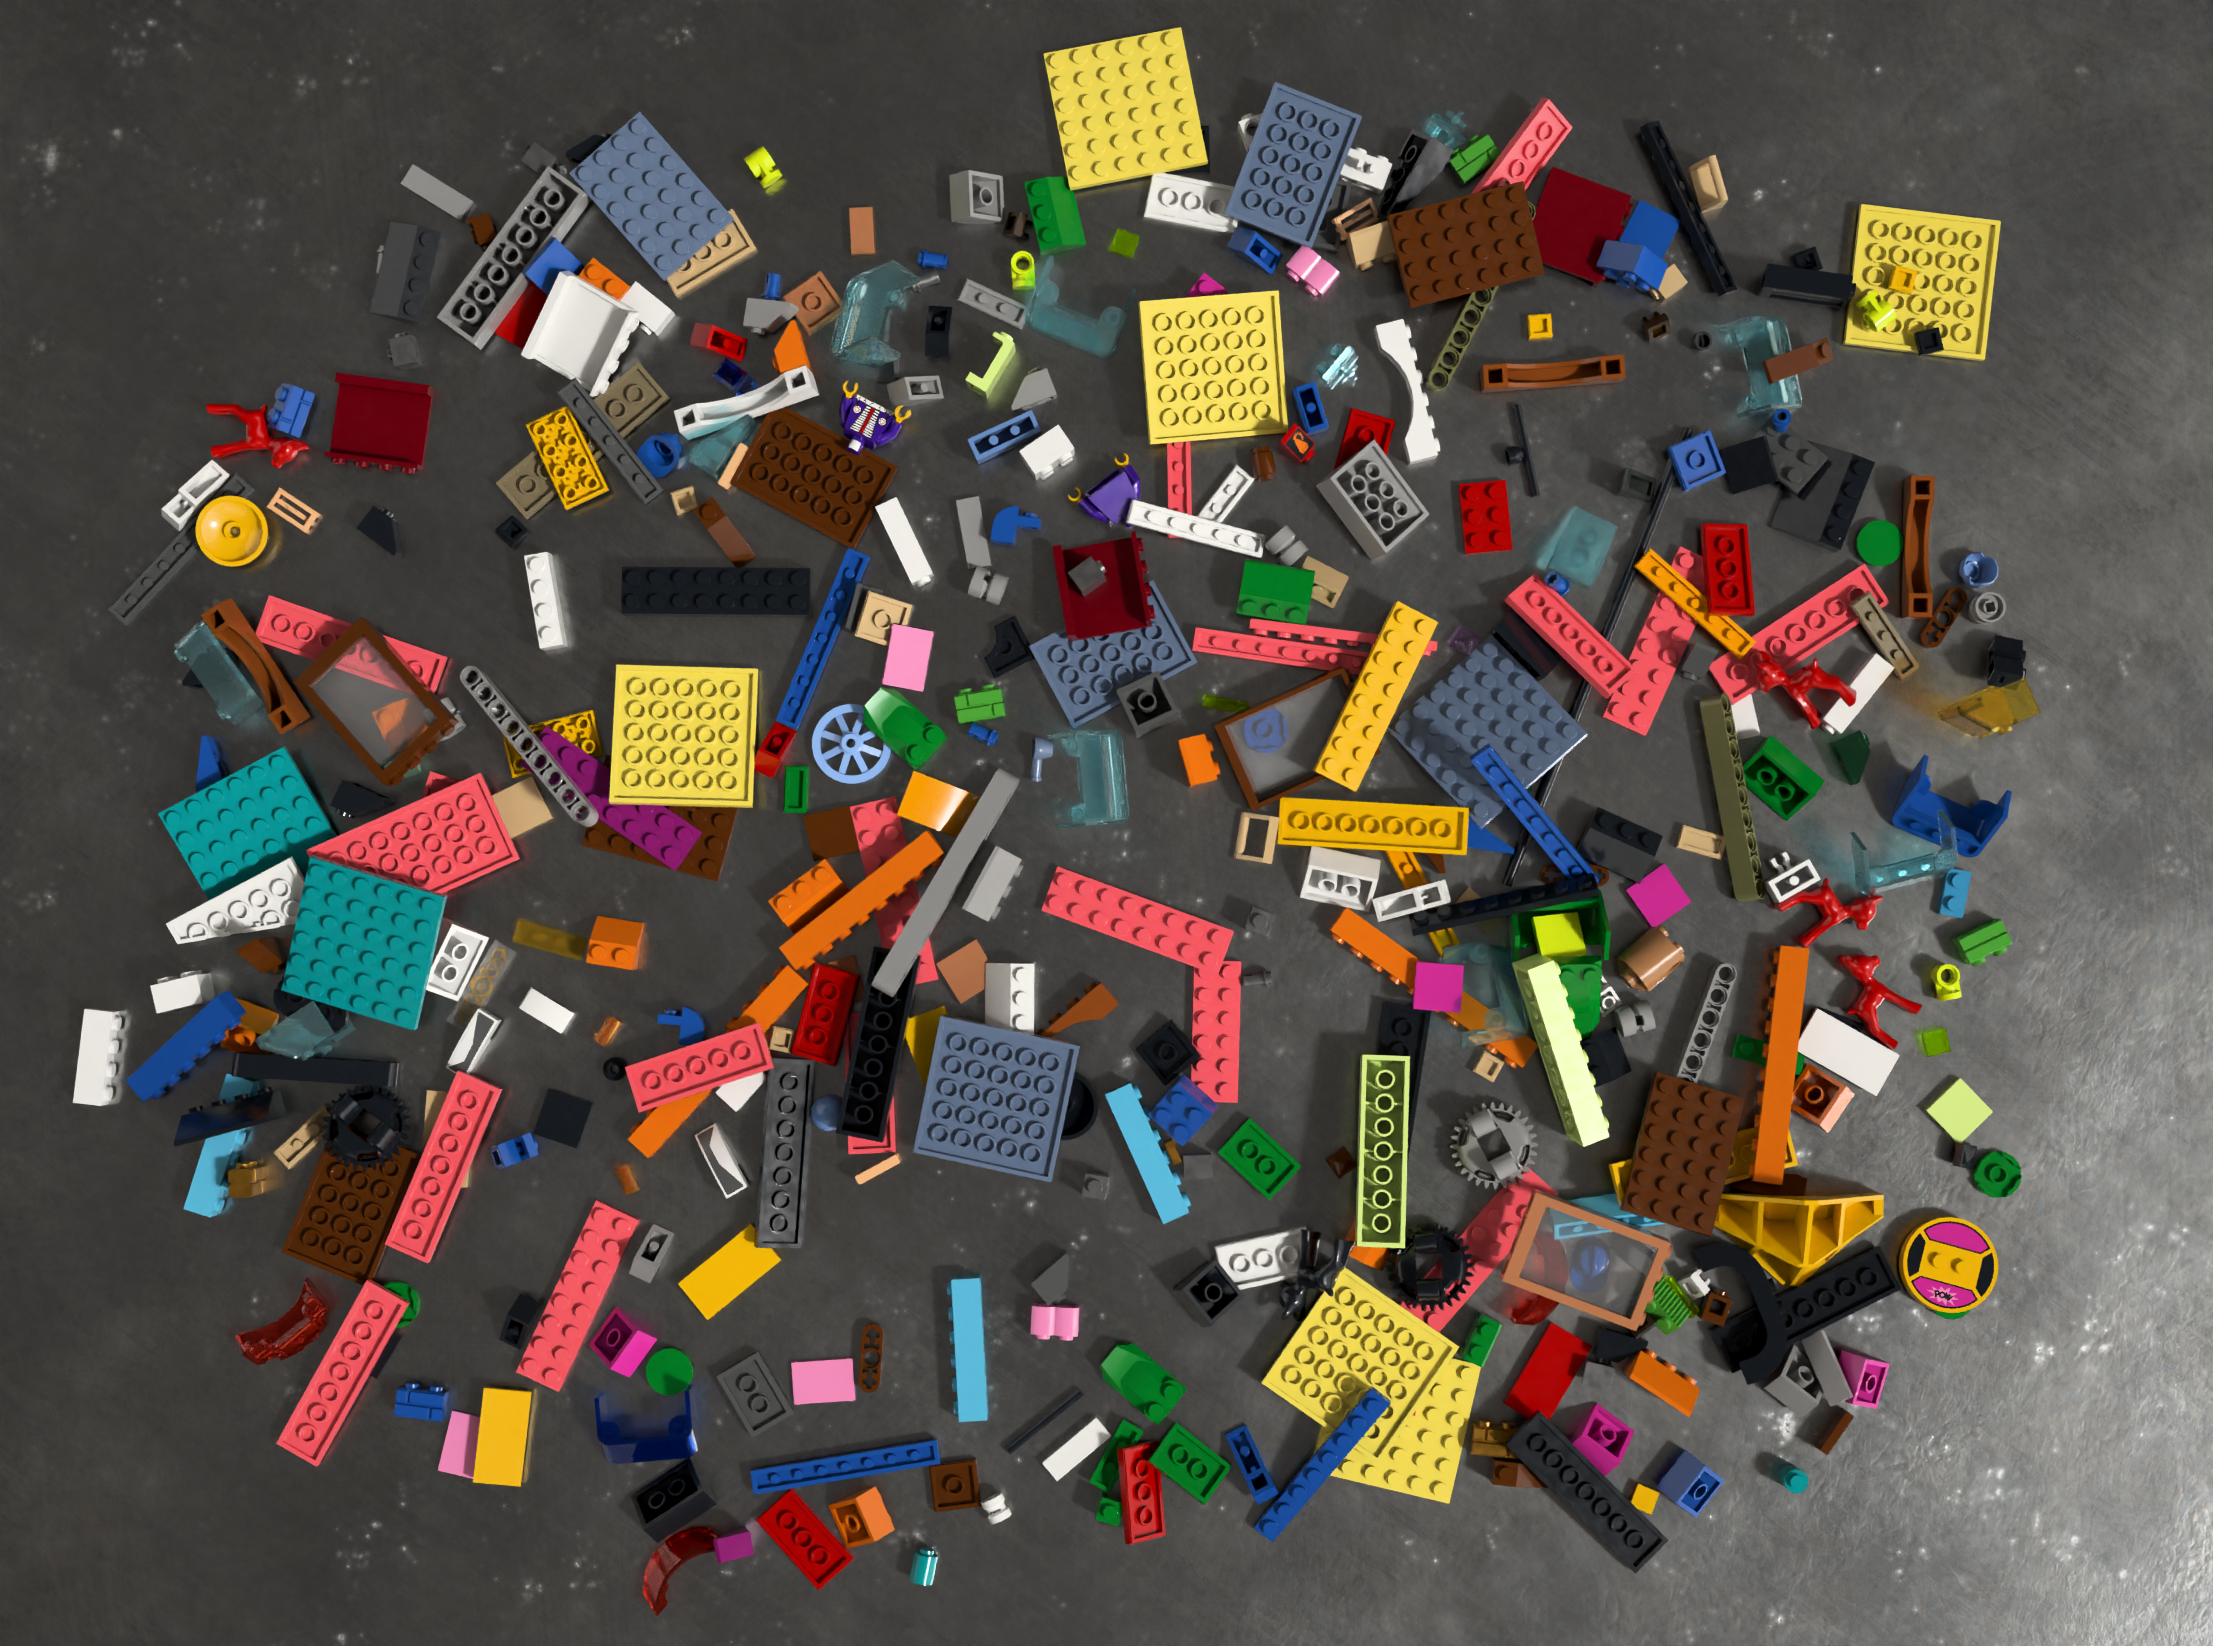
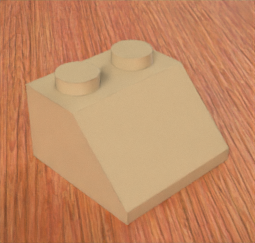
(1370, 246)

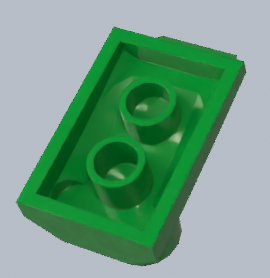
(902, 727)
(1583, 984)
(1142, 1381)

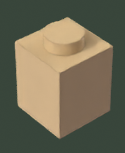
(1670, 284)

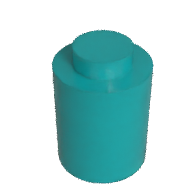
(1793, 1478)
(923, 1566)

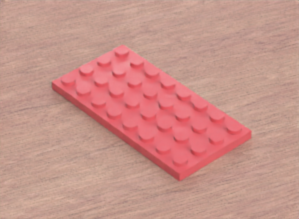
(431, 841)

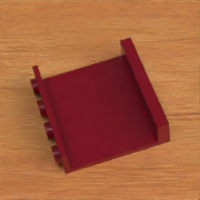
(1575, 222)
(380, 423)
(1117, 603)

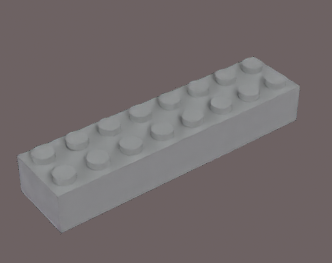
(498, 276)

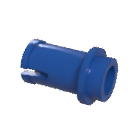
(932, 259)
(771, 287)
(1781, 420)
(1559, 584)
(983, 734)

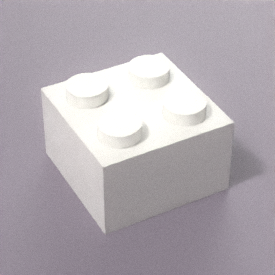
(1047, 453)
(181, 993)

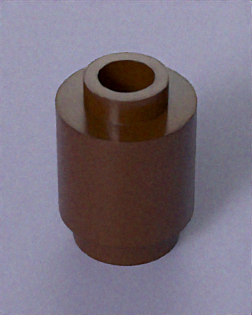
(1262, 463)

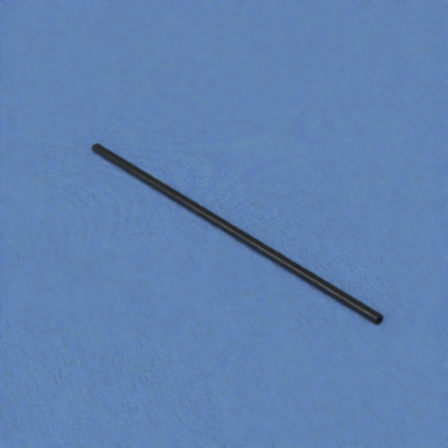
(1606, 632)

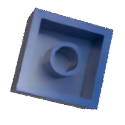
(1631, 265)
(1183, 1110)

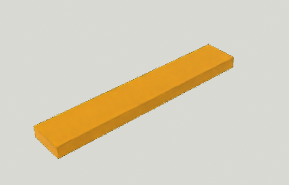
(1693, 603)
(1411, 877)

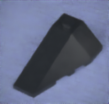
(1420, 164)

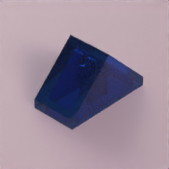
(733, 377)

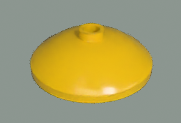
(215, 528)

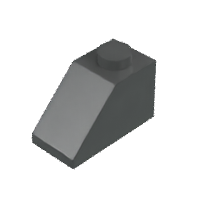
(1696, 661)
(1053, 1280)

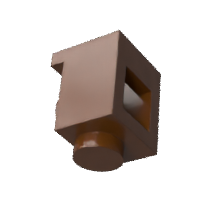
(484, 230)
(1718, 1315)

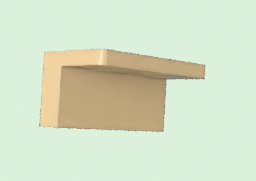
(1327, 582)

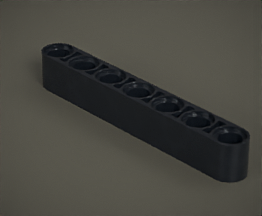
(315, 1069)

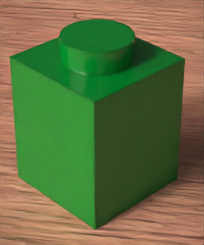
(1109, 1509)

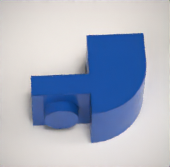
(1006, 525)
(691, 1024)
(514, 1151)

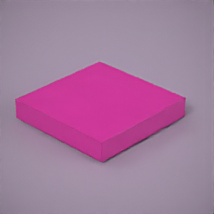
(1658, 896)
(1438, 987)

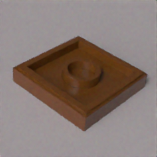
(831, 833)
(955, 1485)

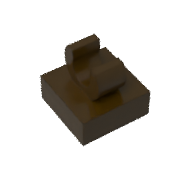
(1015, 225)
(1656, 327)

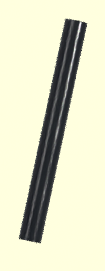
(1525, 447)
(1044, 1421)

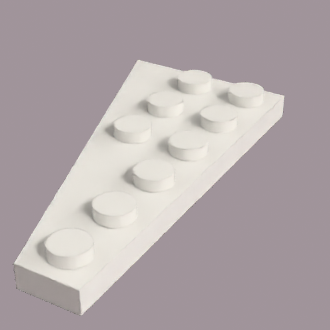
(254, 905)

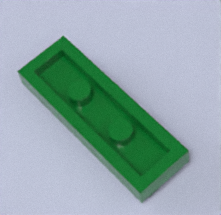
(1751, 1050)
(1107, 1470)

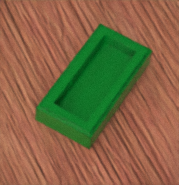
(796, 789)

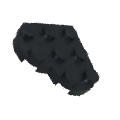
(291, 1003)

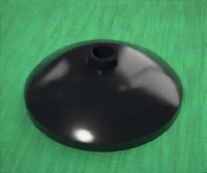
(1082, 1108)

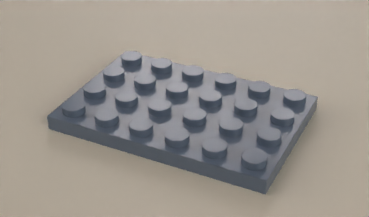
(1293, 165)
(651, 196)
(1092, 669)

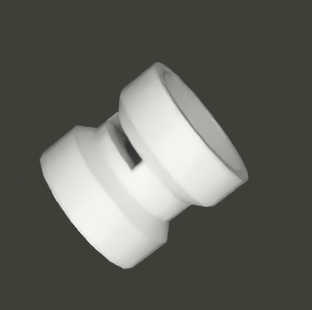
(996, 1508)

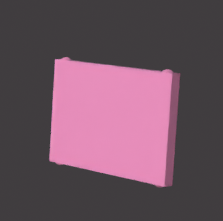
(907, 657)
(823, 1381)
(460, 1445)

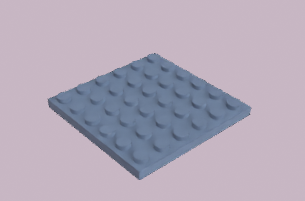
(1479, 704)
(996, 1098)

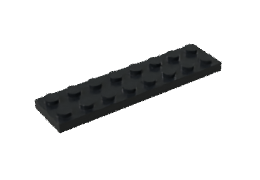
(1405, 1034)
(784, 1153)
(1811, 1305)
(1586, 1491)

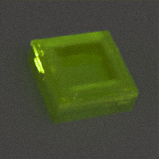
(1125, 243)
(1936, 1042)

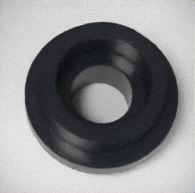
(621, 1069)

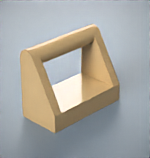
(1708, 184)
(1269, 839)

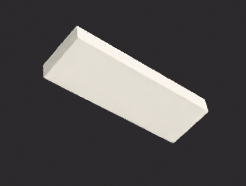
(1226, 495)
(1076, 1448)

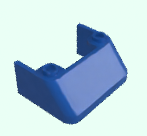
(1918, 814)

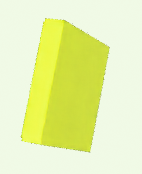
(1558, 935)

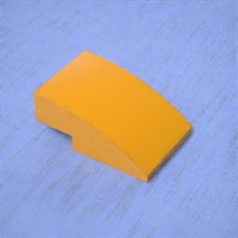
(937, 804)

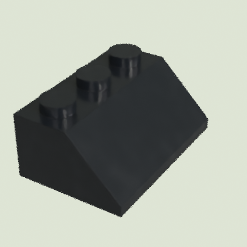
(1525, 645)
(1618, 845)
(673, 1500)

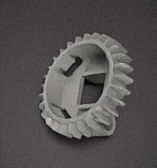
(1505, 1166)

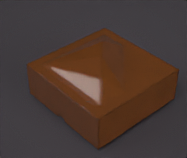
(1341, 1162)

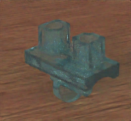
(1439, 123)
(1341, 369)

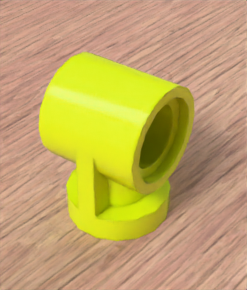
(761, 165)
(1023, 278)
(1877, 313)
(1949, 989)

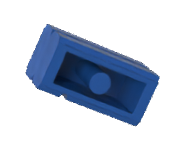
(290, 409)
(1310, 409)
(421, 1402)

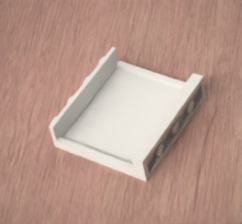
(581, 332)

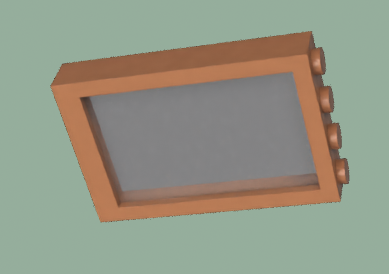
(1586, 1260)

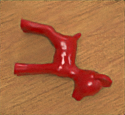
(257, 438)
(1812, 675)
(1860, 910)
(1862, 968)

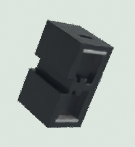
(2005, 661)

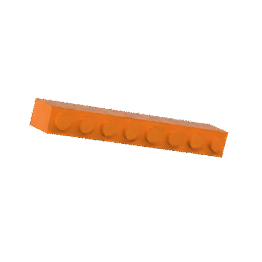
(862, 900)

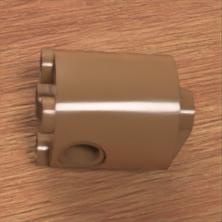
(1650, 959)

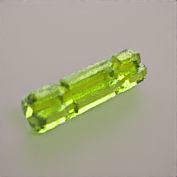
(1223, 703)
(1683, 1296)

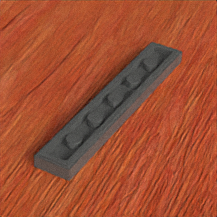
(610, 441)

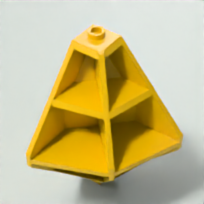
(1796, 1233)

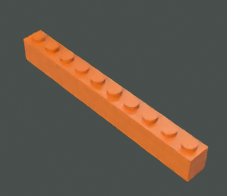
(1401, 966)
(766, 1009)
(1780, 1065)

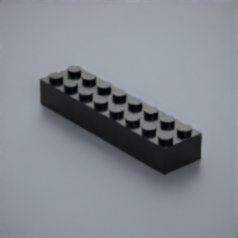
(717, 592)
(876, 1054)

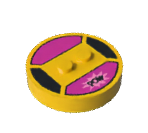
(1948, 1265)

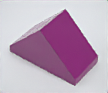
(733, 1545)

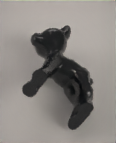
(1294, 1297)

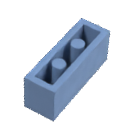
(1004, 437)

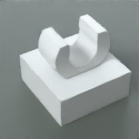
(1694, 1285)

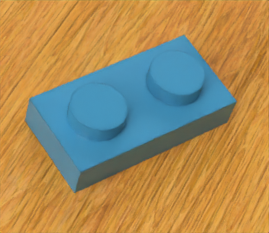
(1954, 893)

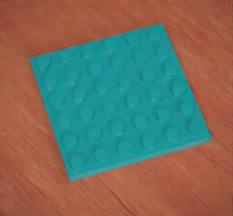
(248, 823)
(364, 942)

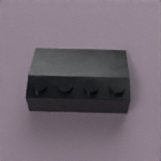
(1827, 502)
(230, 1116)

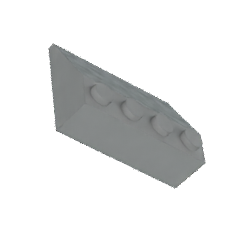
(1372, 500)

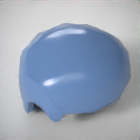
(1978, 570)
(826, 1112)

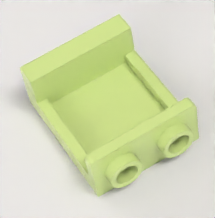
(986, 385)

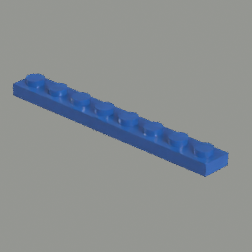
(822, 639)
(1530, 813)
(1322, 1464)
(845, 1466)

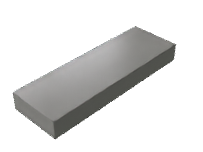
(437, 192)
(993, 304)
(973, 532)
(1827, 1368)

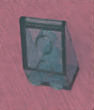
(716, 450)
(1582, 548)

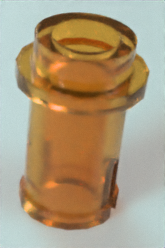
(607, 1031)
(627, 1179)

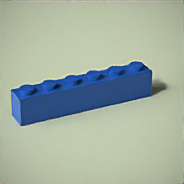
(186, 1046)

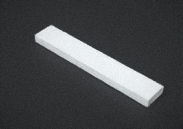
(1196, 529)

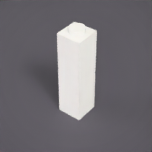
(905, 542)
(1865, 682)

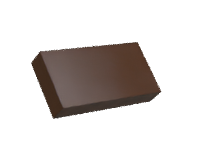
(1834, 1431)

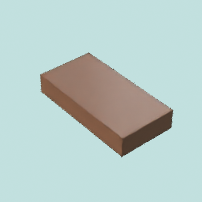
(862, 231)

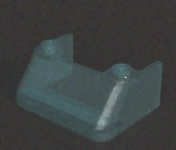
(865, 314)
(1072, 327)
(1763, 339)
(218, 674)
(1100, 777)
(1906, 872)
(1511, 1017)
(302, 1035)

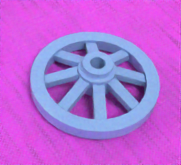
(820, 758)

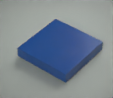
(1650, 228)
(549, 262)
(1696, 460)

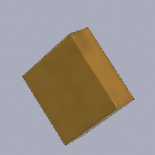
(1172, 1151)

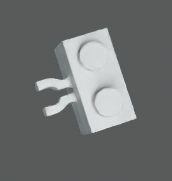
(1365, 170)
(1791, 879)

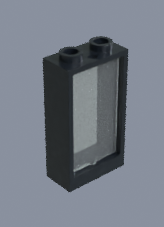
(1807, 286)

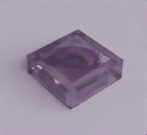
(1465, 642)

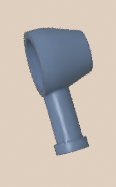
(1040, 750)

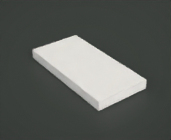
(1189, 203)
(1846, 1052)
(1262, 1258)

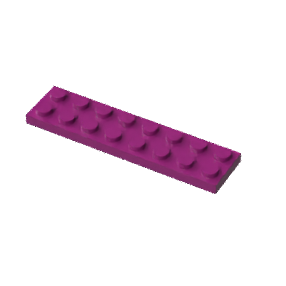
(648, 826)

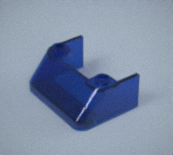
(678, 1444)

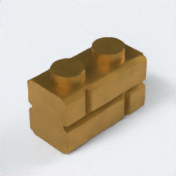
(246, 1180)
(1491, 1439)

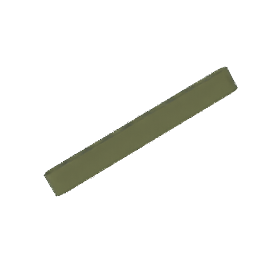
(1465, 329)
(1732, 797)

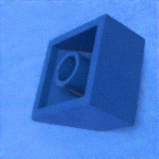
(1690, 1483)

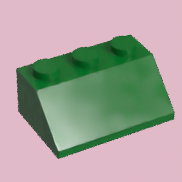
(1054, 214)
(1275, 592)
(1780, 778)

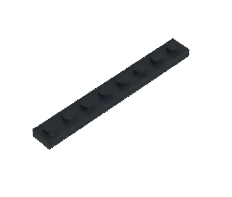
(1688, 208)
(1504, 904)

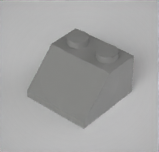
(976, 198)
(1795, 1382)

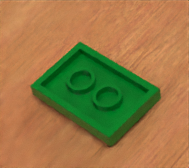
(1259, 1158)
(1189, 1463)

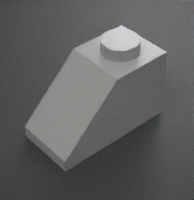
(767, 315)
(914, 390)
(1034, 390)
(651, 1253)

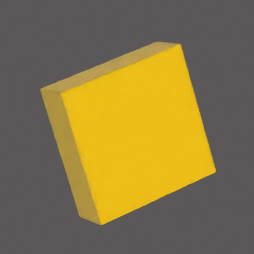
(1902, 280)
(1539, 326)
(1644, 1498)

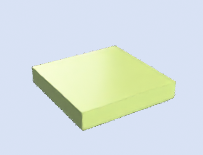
(1958, 1110)

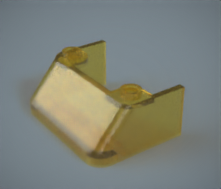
(1992, 710)

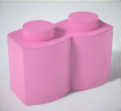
(1312, 271)
(1055, 1320)

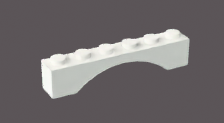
(1395, 345)
(781, 392)

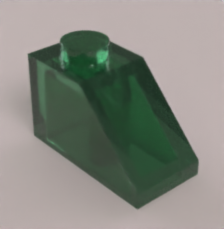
(1852, 754)

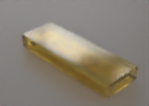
(549, 939)

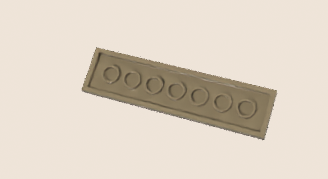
(624, 404)

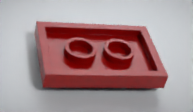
(1485, 517)

